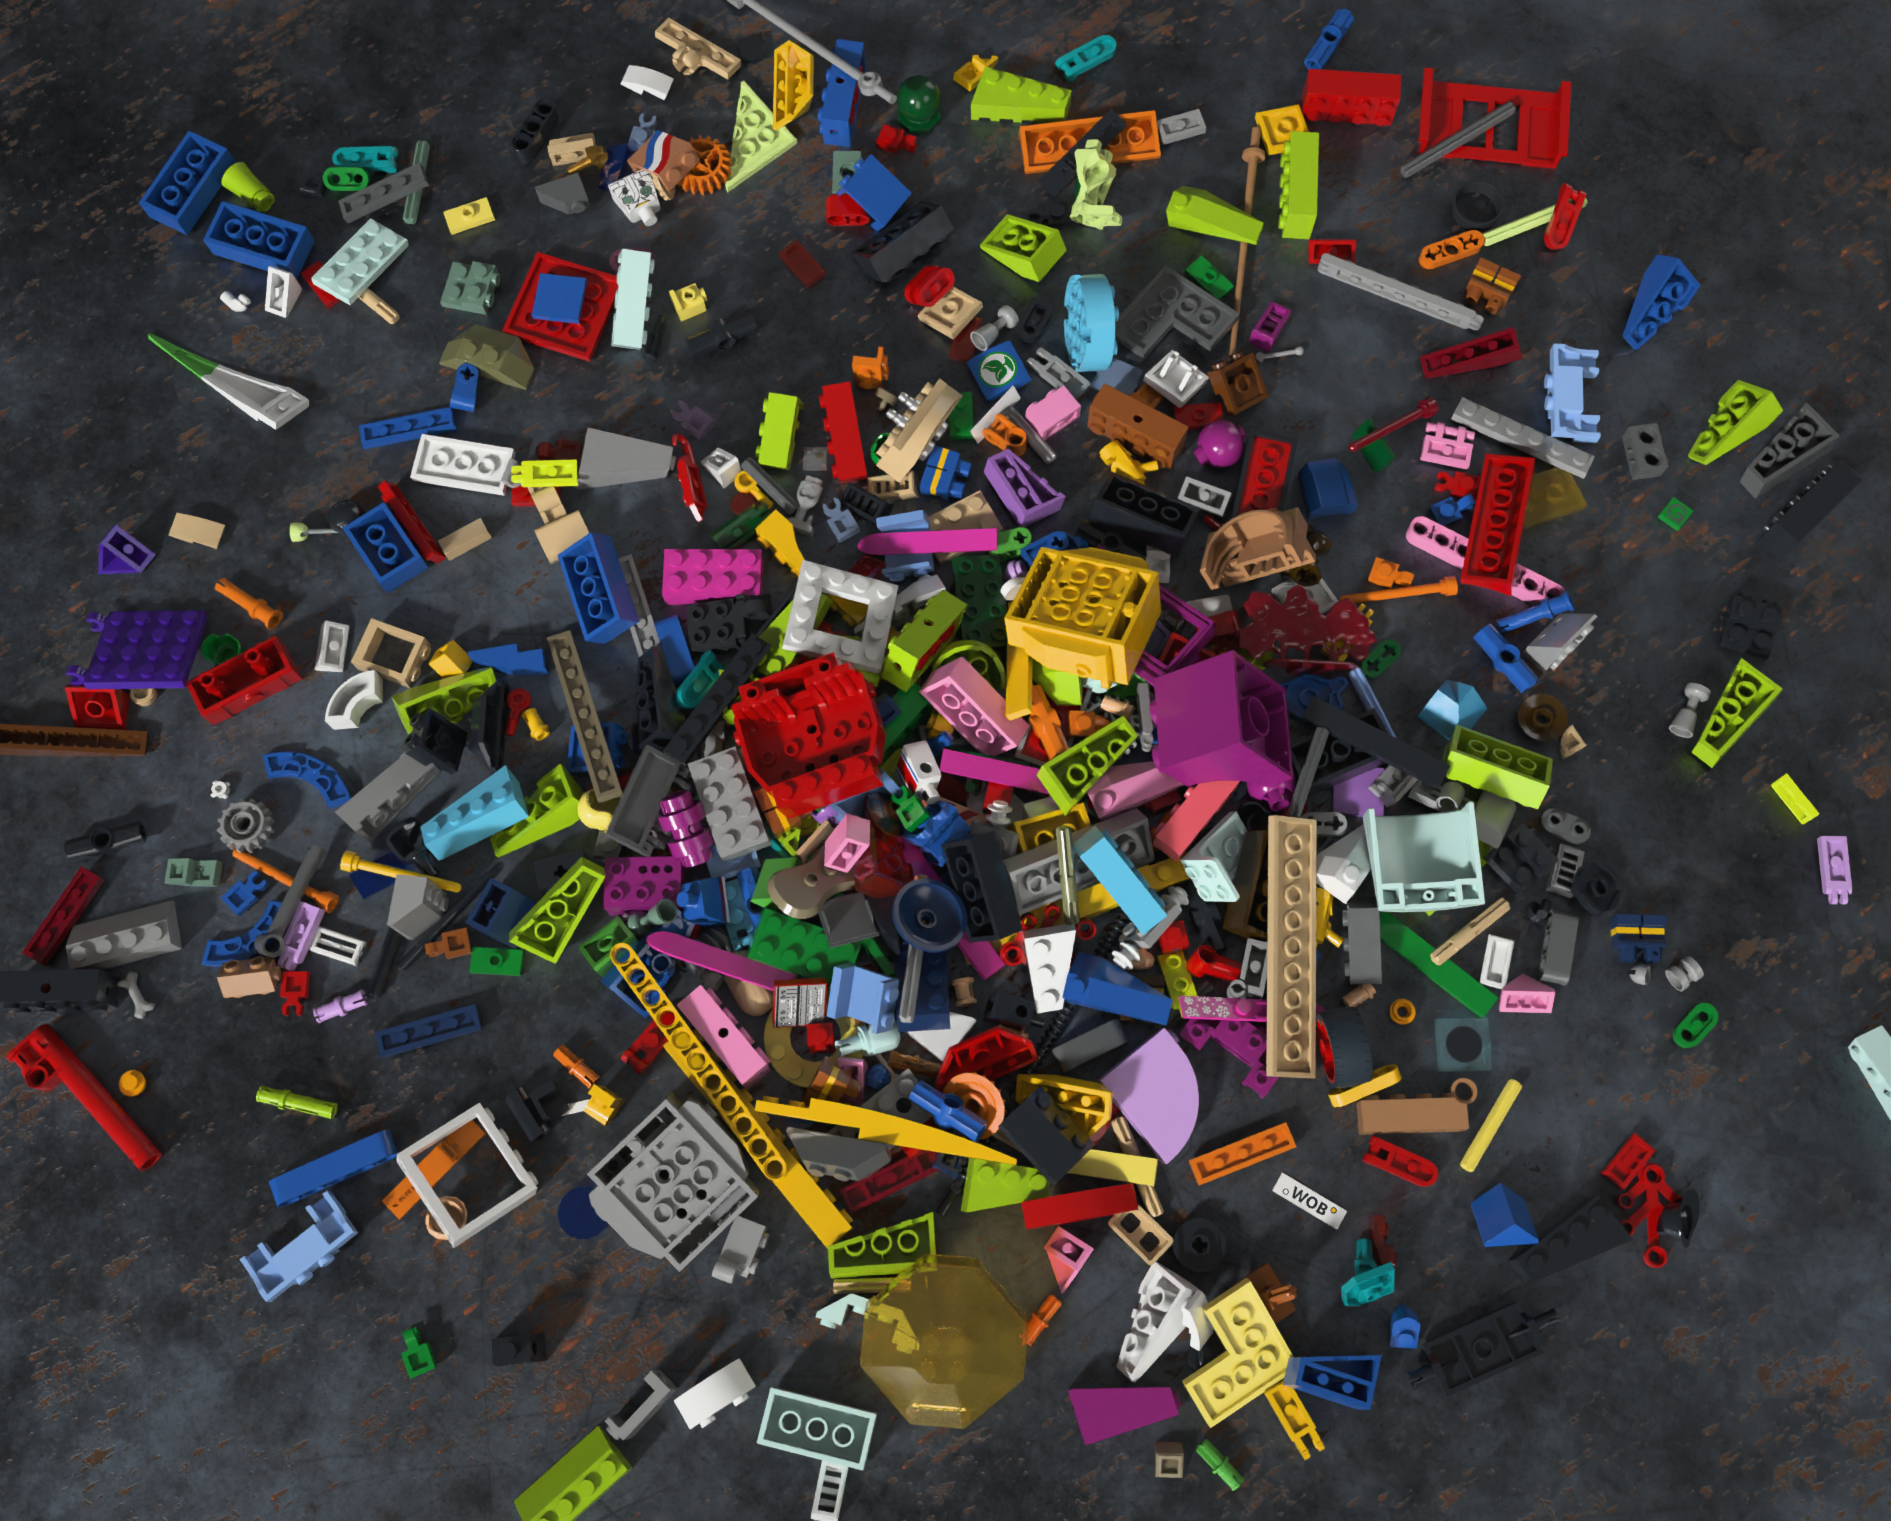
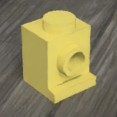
(689, 301)

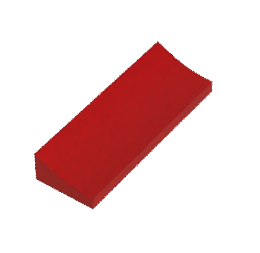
(1498, 522)

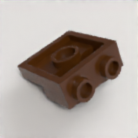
(1238, 382)

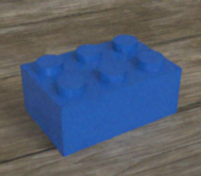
(385, 547)

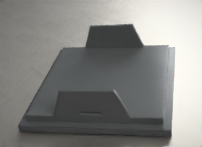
(847, 919)

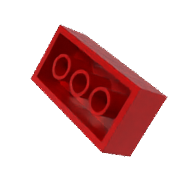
(1350, 97)

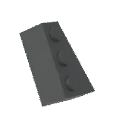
(1363, 941)

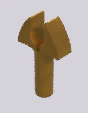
(595, 156)

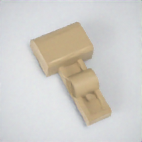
(559, 528)

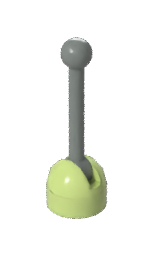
(300, 531)

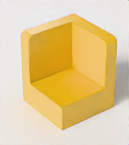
(450, 660)

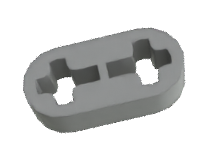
(1328, 818)

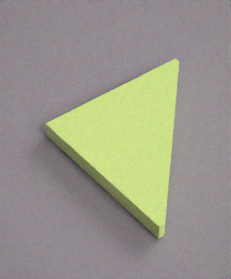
(754, 138)

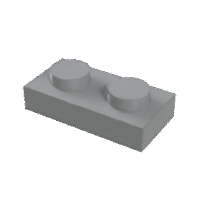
(1181, 126)

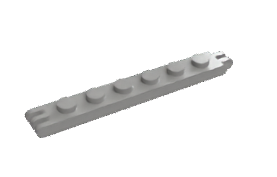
(1399, 292)

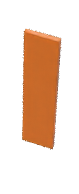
(434, 1166)

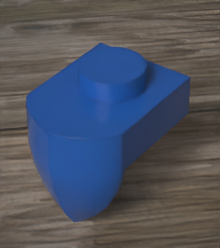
(1404, 1328)

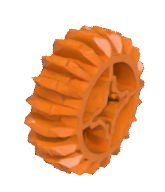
(701, 176)

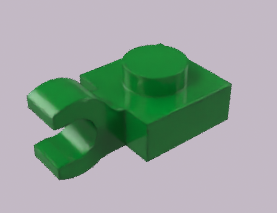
(419, 1356)

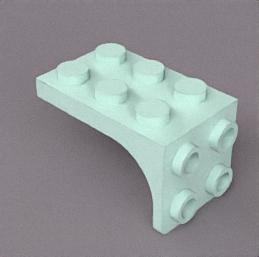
(1215, 860)

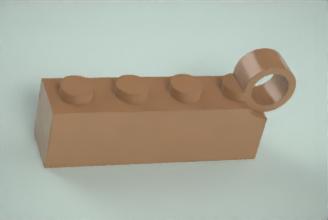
(1416, 1115)

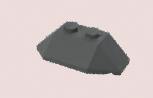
(838, 1155)

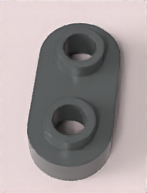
(1566, 826)

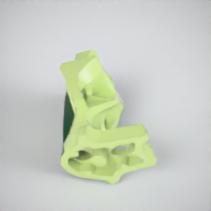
(1092, 185)

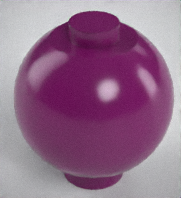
(1220, 444)
(1274, 796)

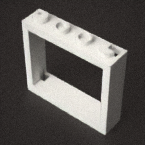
(453, 1233)

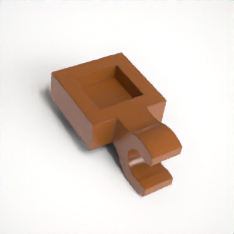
(453, 944)

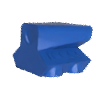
(939, 828)

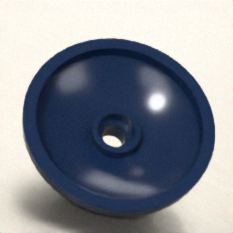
(937, 906)

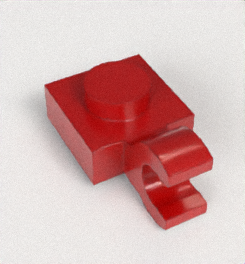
(893, 139)

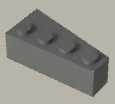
(1792, 449)

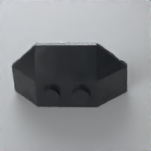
(488, 726)

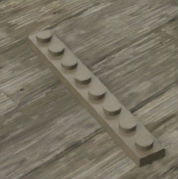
(584, 717)

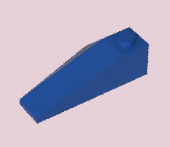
(1663, 291)

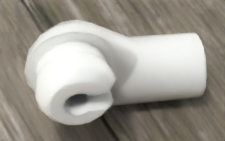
(237, 304)

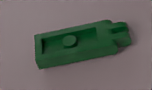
(740, 527)

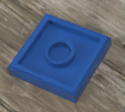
(559, 298)

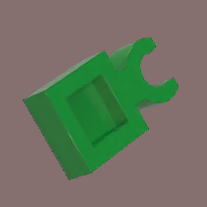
(912, 811)

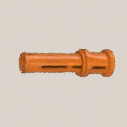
(256, 607)

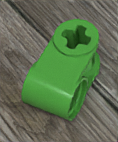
(1008, 543)

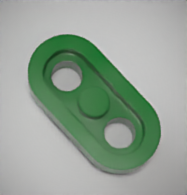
(347, 178)
(1694, 1026)

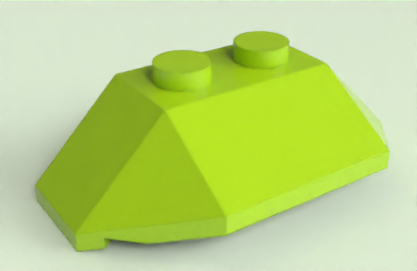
(1061, 687)

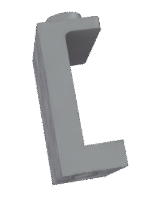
(663, 1391)

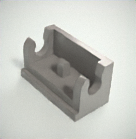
(1391, 785)

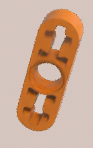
(1445, 257)

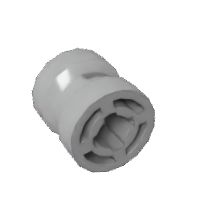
(1684, 973)

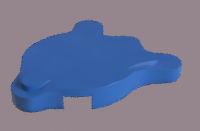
(1302, 689)

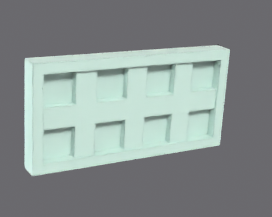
(360, 261)

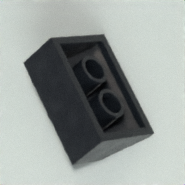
(1046, 1135)

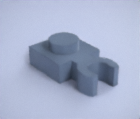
(641, 134)
(841, 523)

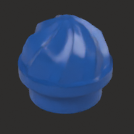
(877, 1076)

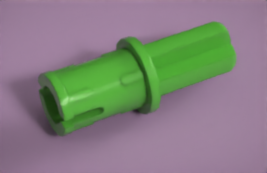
(1220, 1464)

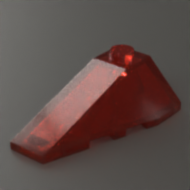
(882, 866)

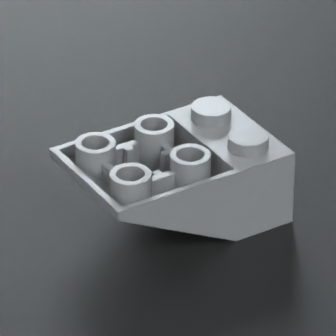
(1558, 640)

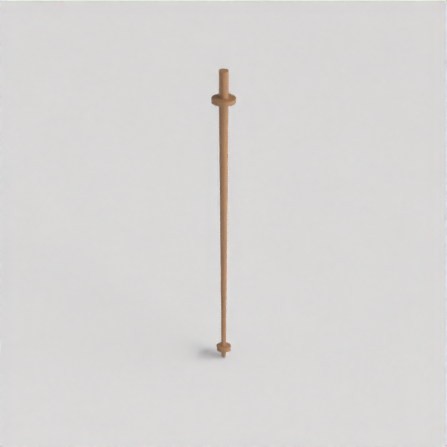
(1253, 156)

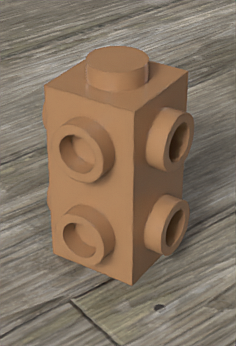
(249, 977)

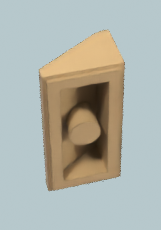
(464, 539)

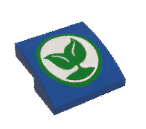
(999, 370)

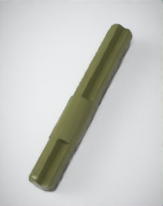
(1067, 875)

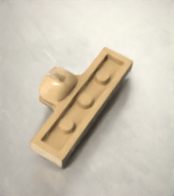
(695, 50)

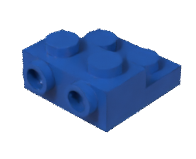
(615, 737)

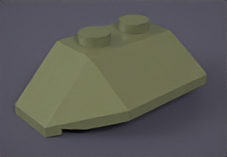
(493, 353)

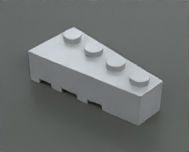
(386, 796)

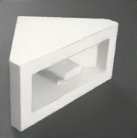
(281, 291)
(722, 466)

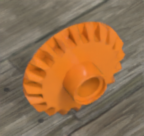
(978, 1088)

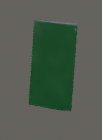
(1378, 452)

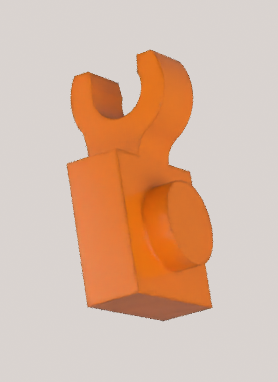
(1385, 574)

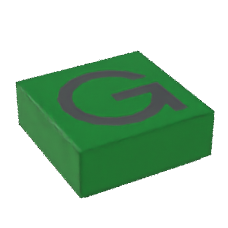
(1675, 514)

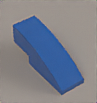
(511, 660)

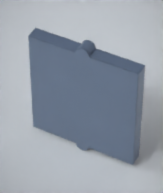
(1119, 376)

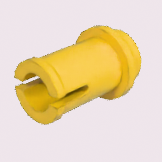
(538, 728)

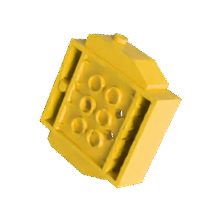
(1086, 612)

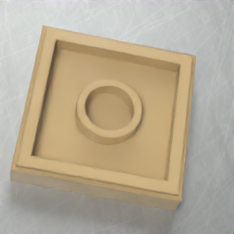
(951, 312)

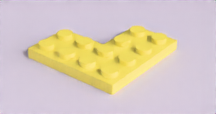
(1253, 1358)

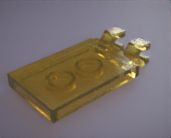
(1552, 497)

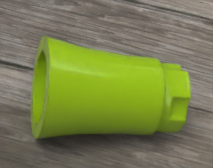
(246, 185)

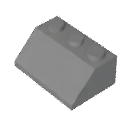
(415, 905)

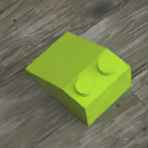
(1025, 246)

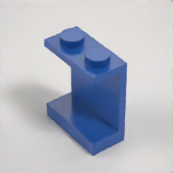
(874, 190)

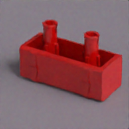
(244, 680)

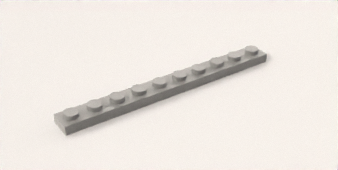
(644, 631)

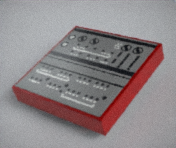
(799, 1002)

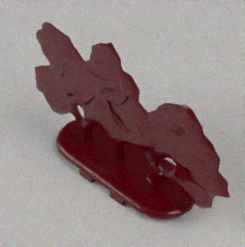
(1302, 627)

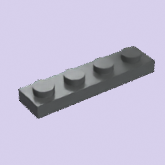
(383, 192)

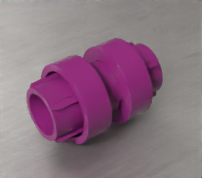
(690, 839)

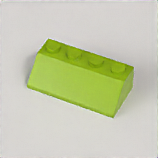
(574, 1481)

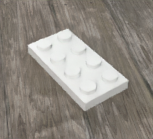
(461, 464)

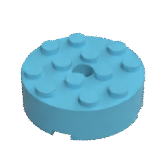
(1090, 322)

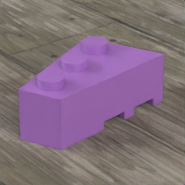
(1021, 490)

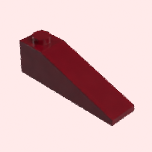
(1473, 355)

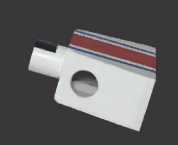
(919, 771)

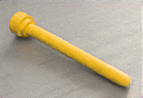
(352, 862)

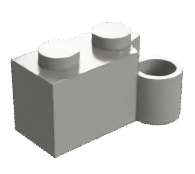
(741, 1250)

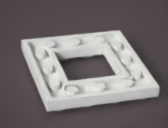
(879, 596)

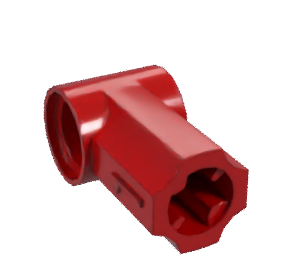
(1207, 961)

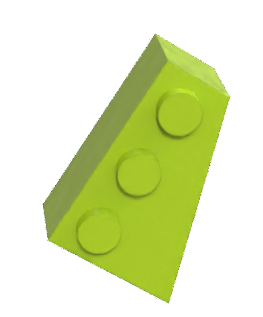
(778, 431)
(1001, 1184)

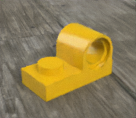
(603, 1104)

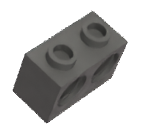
(1639, 451)

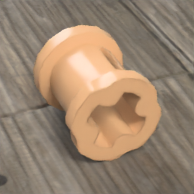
(964, 992)

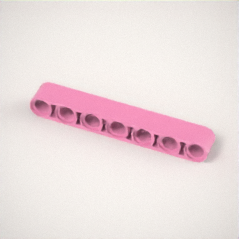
(1450, 554)

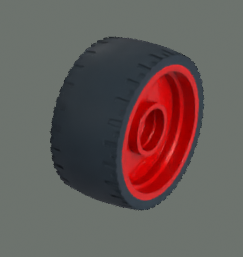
(1344, 1047)

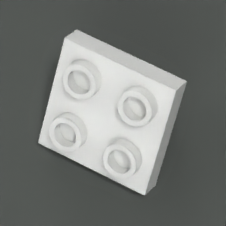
(1176, 378)

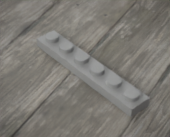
(1523, 437)

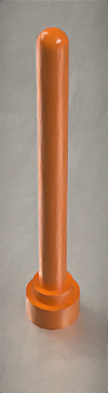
(1446, 586)
(325, 899)

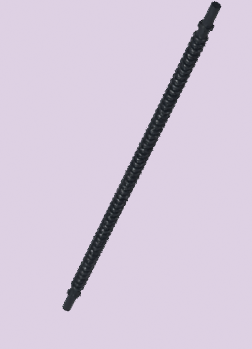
(957, 1186)

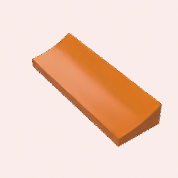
(1048, 142)

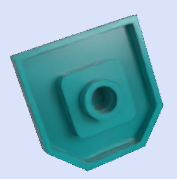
(1369, 1280)

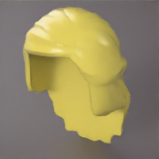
(593, 813)

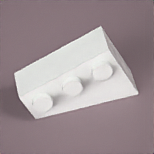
(1048, 963)

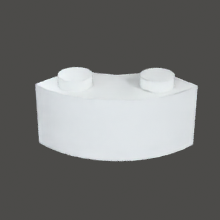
(354, 699)
(714, 1394)

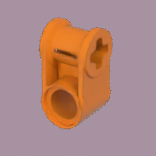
(1003, 432)

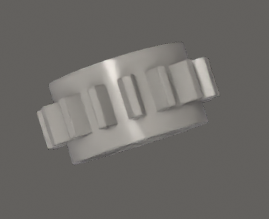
(255, 834)

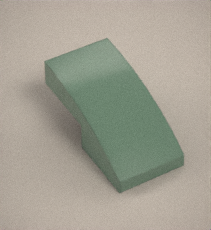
(193, 873)

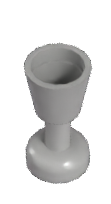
(985, 335)
(1685, 720)

